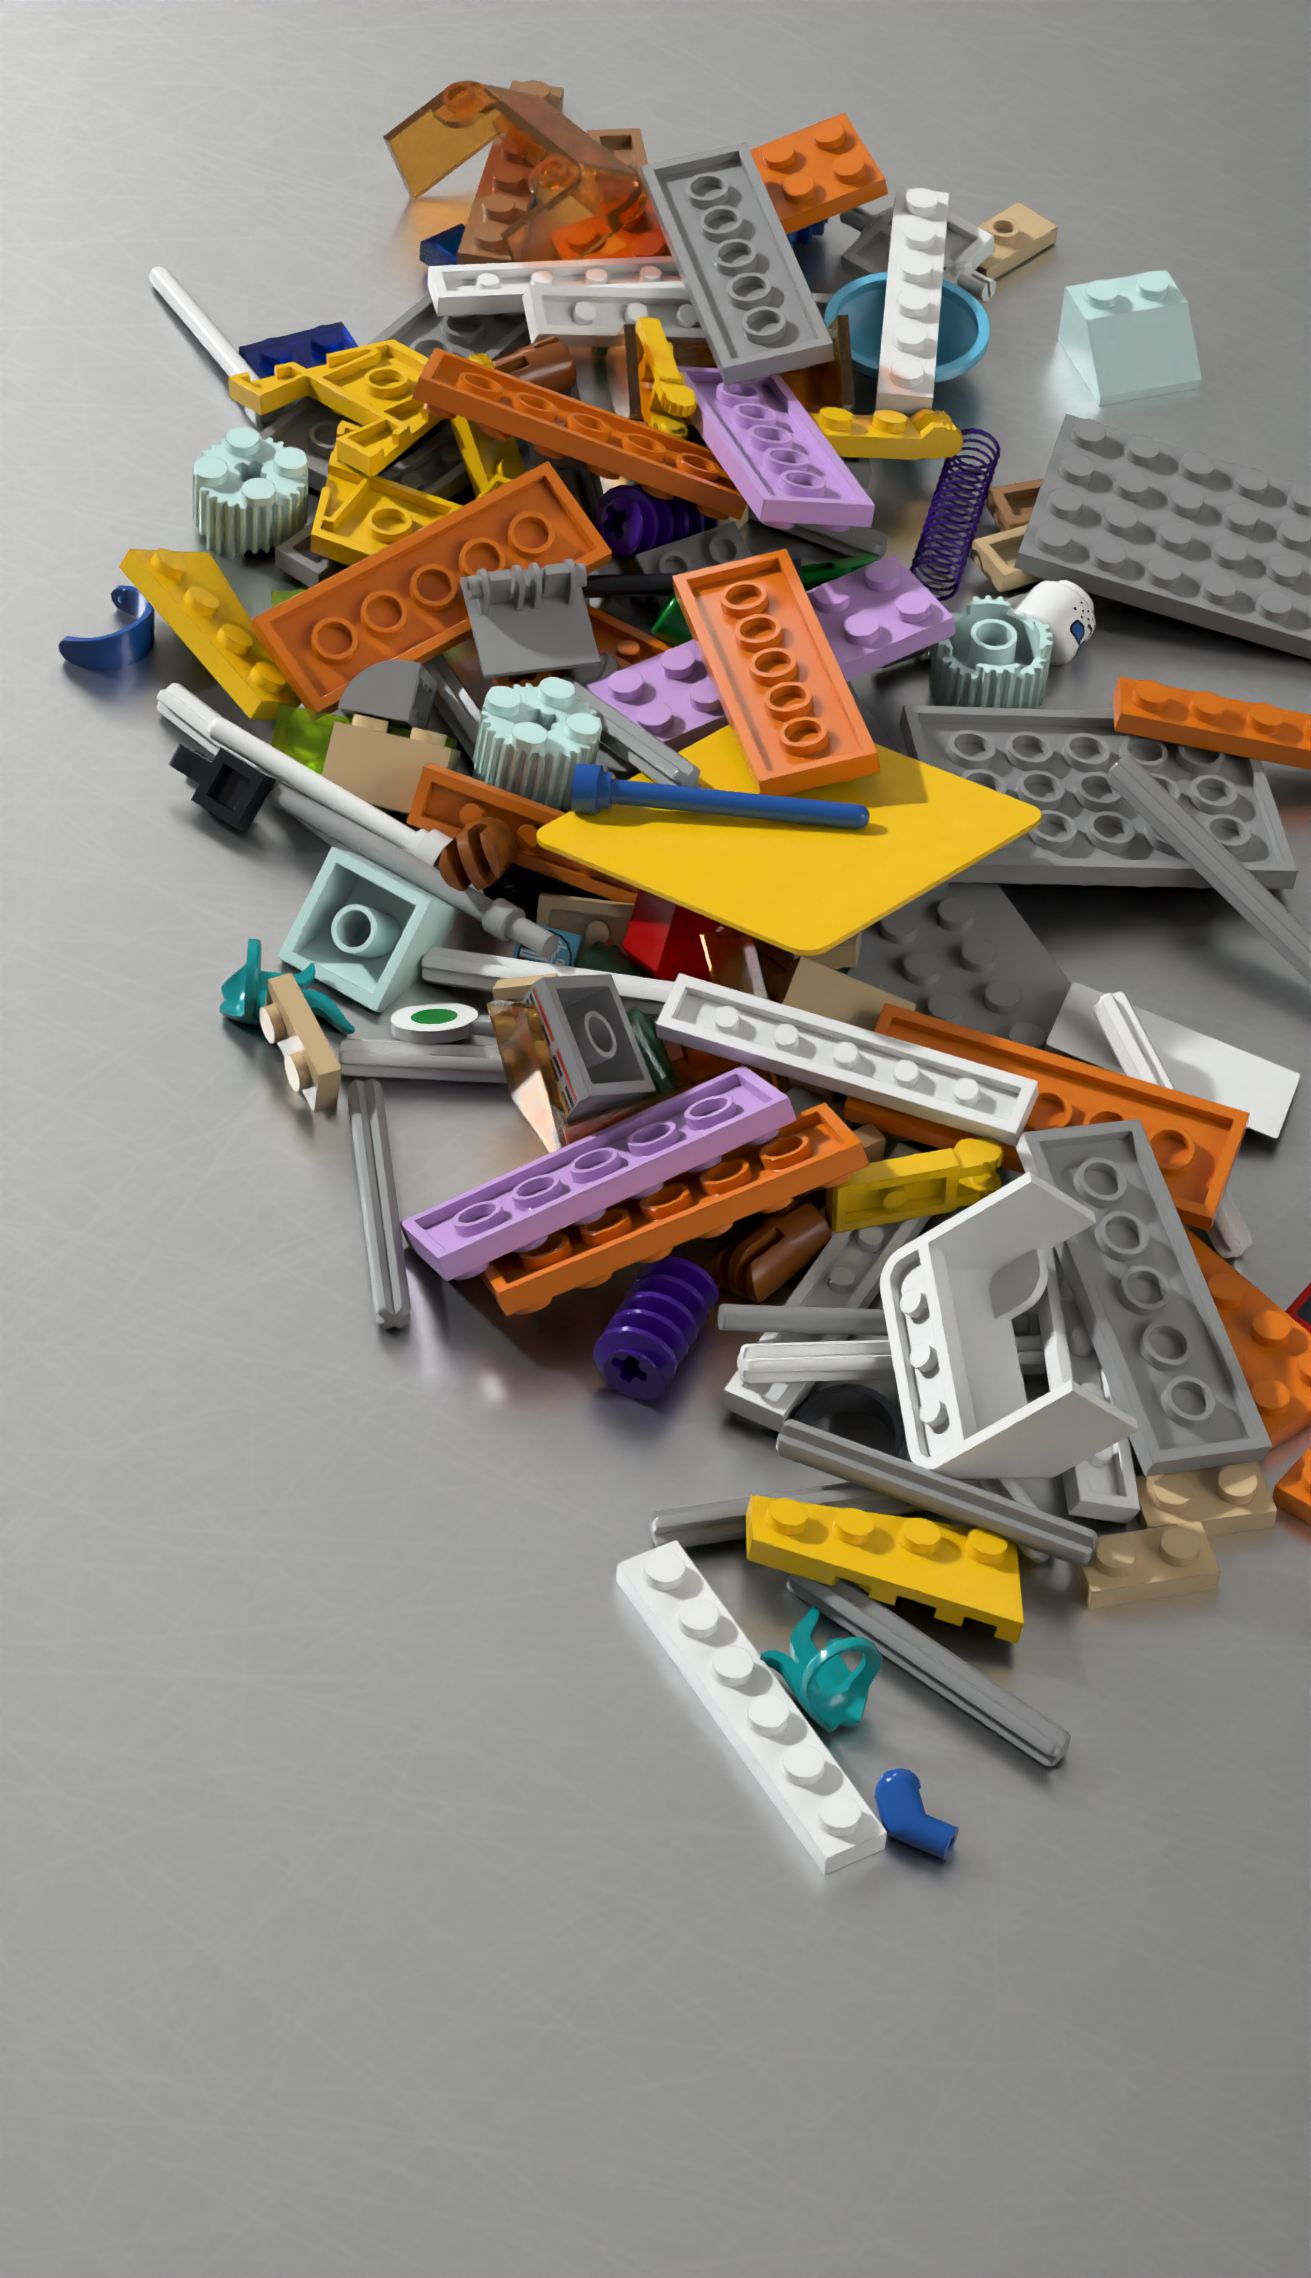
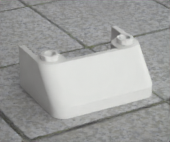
(956, 1347)

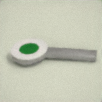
(439, 1023)

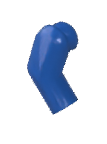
(905, 1817)

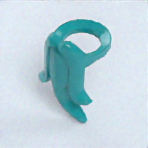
(247, 990)
(822, 1679)

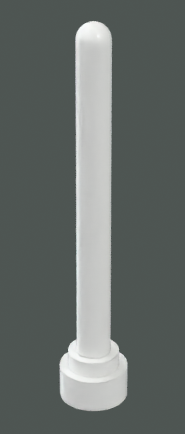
(209, 336)
(421, 844)

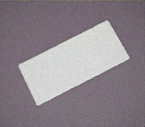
(1191, 1059)

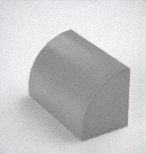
(393, 693)

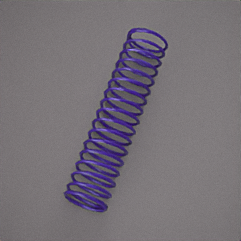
(918, 559)

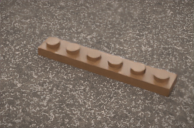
(502, 192)

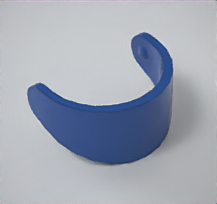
(119, 648)

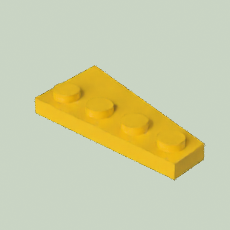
(213, 624)
(890, 1556)

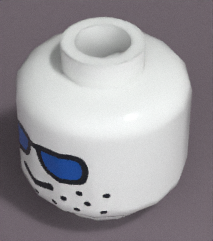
(1066, 611)

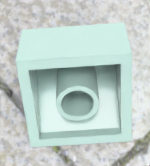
(1130, 337)
(366, 929)

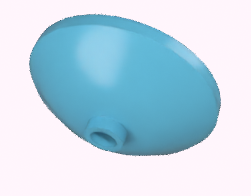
(961, 333)

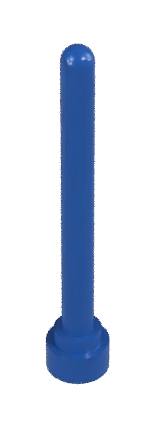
(598, 790)

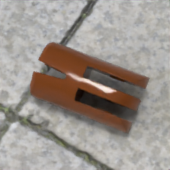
(542, 364)
(478, 854)
(772, 1252)

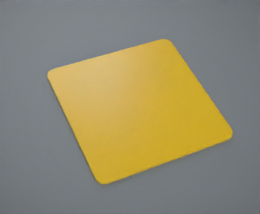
(797, 880)

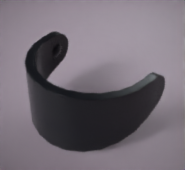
(858, 1400)

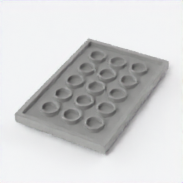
(1175, 534)
(1086, 827)

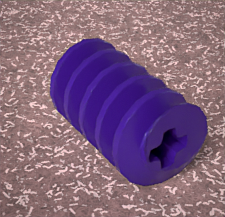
(640, 522)
(654, 1327)

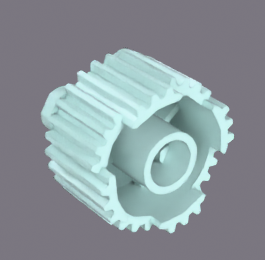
(249, 493)
(992, 658)
(535, 739)

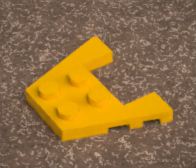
(363, 383)
(369, 513)

